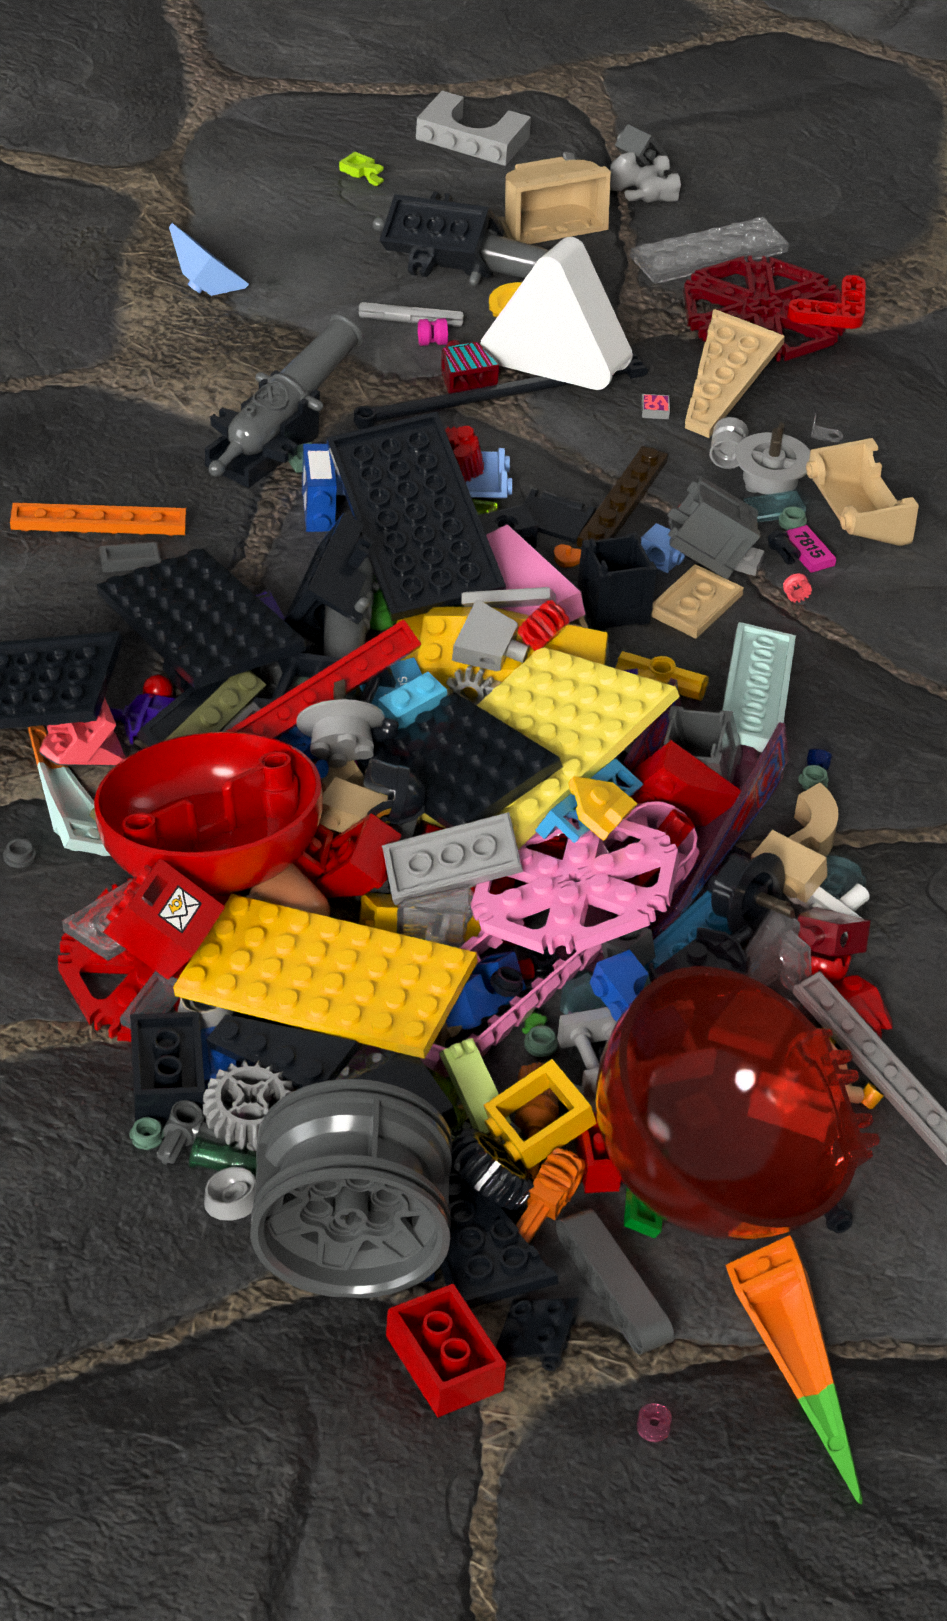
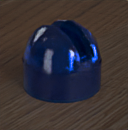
(819, 757)

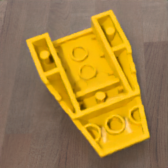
(444, 624)

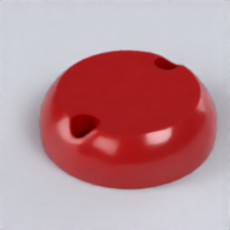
(212, 808)

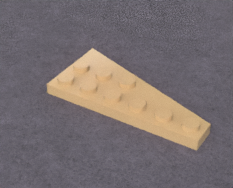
(728, 366)

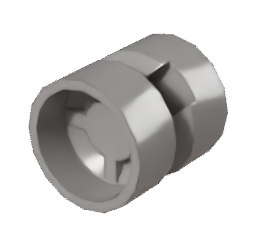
(725, 438)

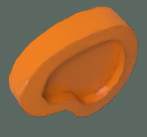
(566, 556)

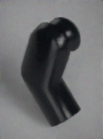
(385, 732)

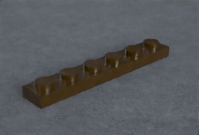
(624, 495)

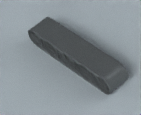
(615, 1281)

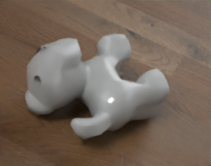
(648, 179)

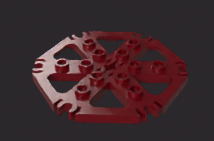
(760, 301)

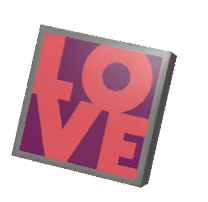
(655, 406)

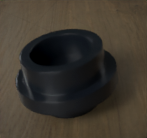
(507, 982)

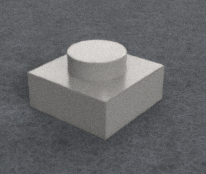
(751, 561)

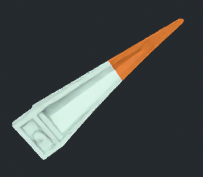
(67, 802)

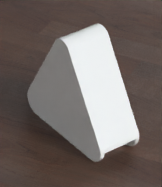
(561, 323)

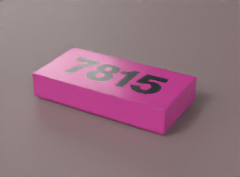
(814, 553)

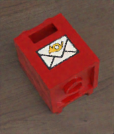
(169, 929)

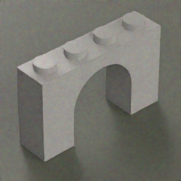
(497, 143)

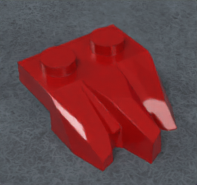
(866, 1001)

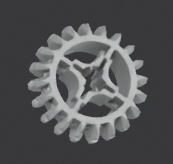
(250, 1092)

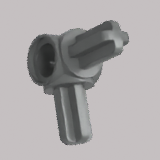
(182, 1128)

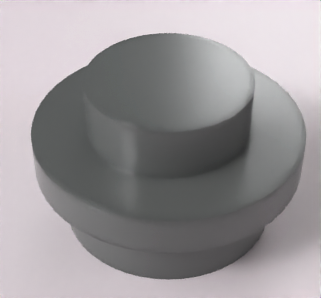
(19, 853)

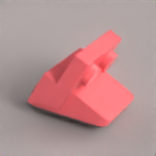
(84, 743)

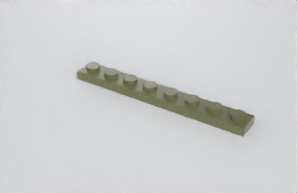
(219, 707)

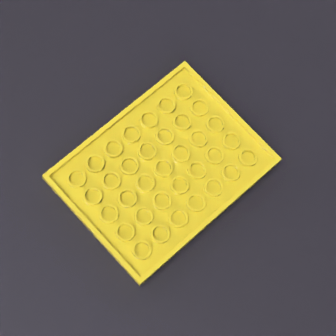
(576, 712)

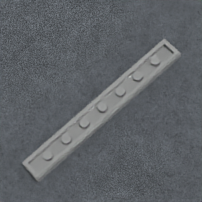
(876, 1060)

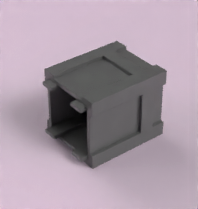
(713, 527)
(707, 737)

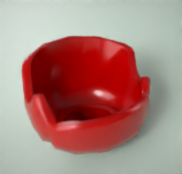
(832, 967)

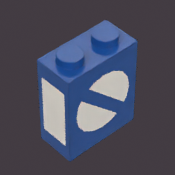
(318, 488)

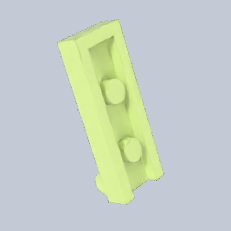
(470, 1080)

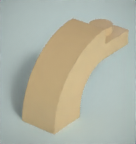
(819, 816)

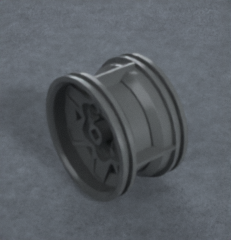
(352, 1189)

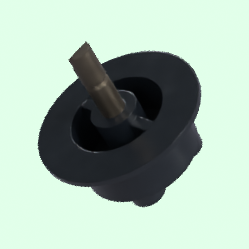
(748, 890)

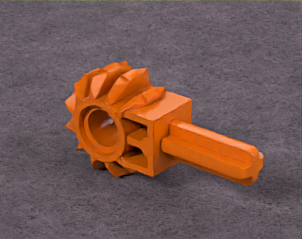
(551, 1191)

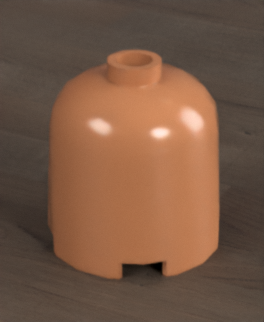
(294, 891)

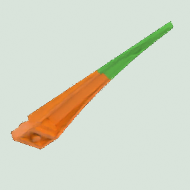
(783, 1309)

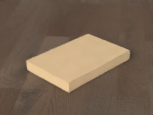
(695, 601)

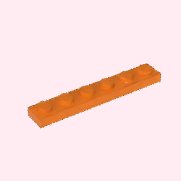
(98, 518)

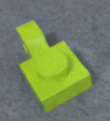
(361, 165)

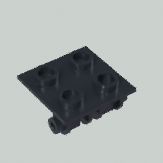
(538, 1330)

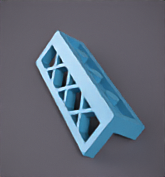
(566, 809)

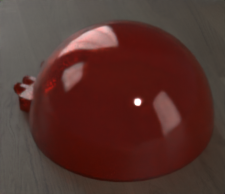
(728, 1107)

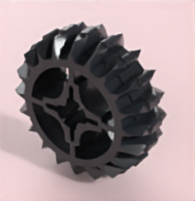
(491, 1169)

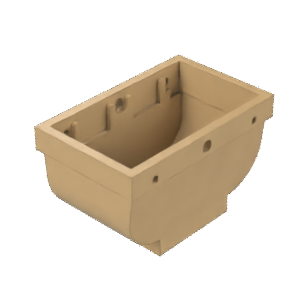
(556, 199)

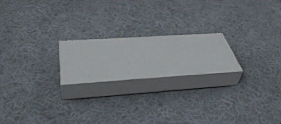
(510, 597)

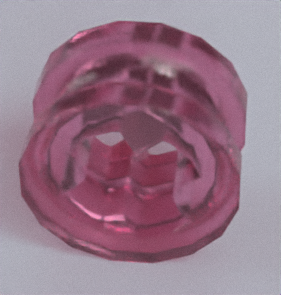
(657, 1412)

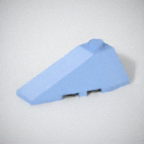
(202, 267)

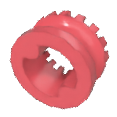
(802, 592)

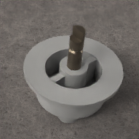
(772, 461)
(340, 727)

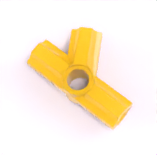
(662, 670)

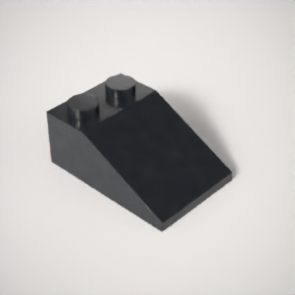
(166, 1062)

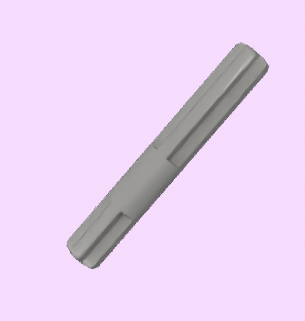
(408, 314)

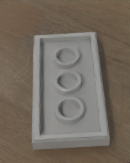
(452, 857)

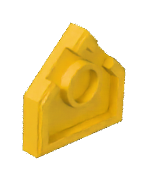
(600, 804)

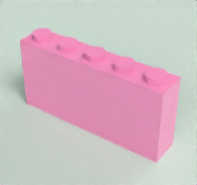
(526, 568)

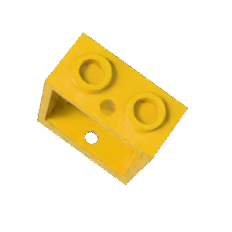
(554, 1135)

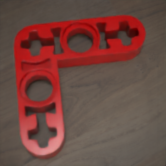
(838, 314)

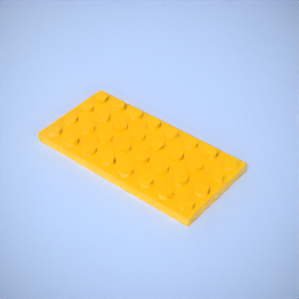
(327, 975)

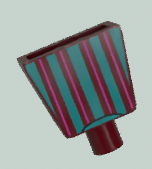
(467, 367)

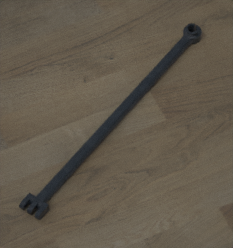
(366, 416)

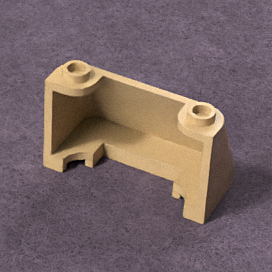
(859, 495)

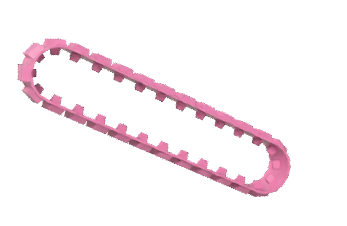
(646, 814)

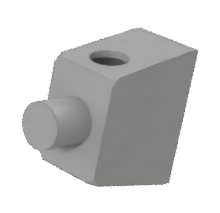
(488, 639)

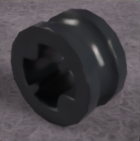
(542, 968)

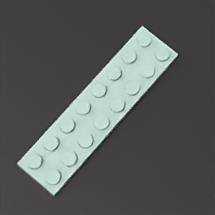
(758, 682)

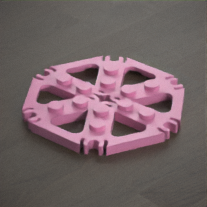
(580, 881)

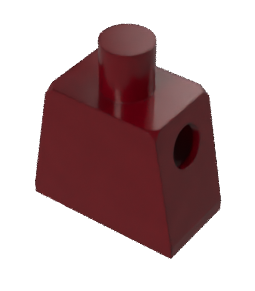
(824, 929)

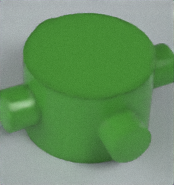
(534, 1020)

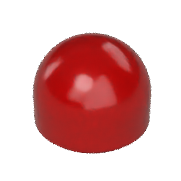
(159, 686)

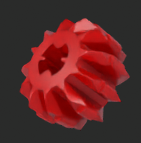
(543, 625)

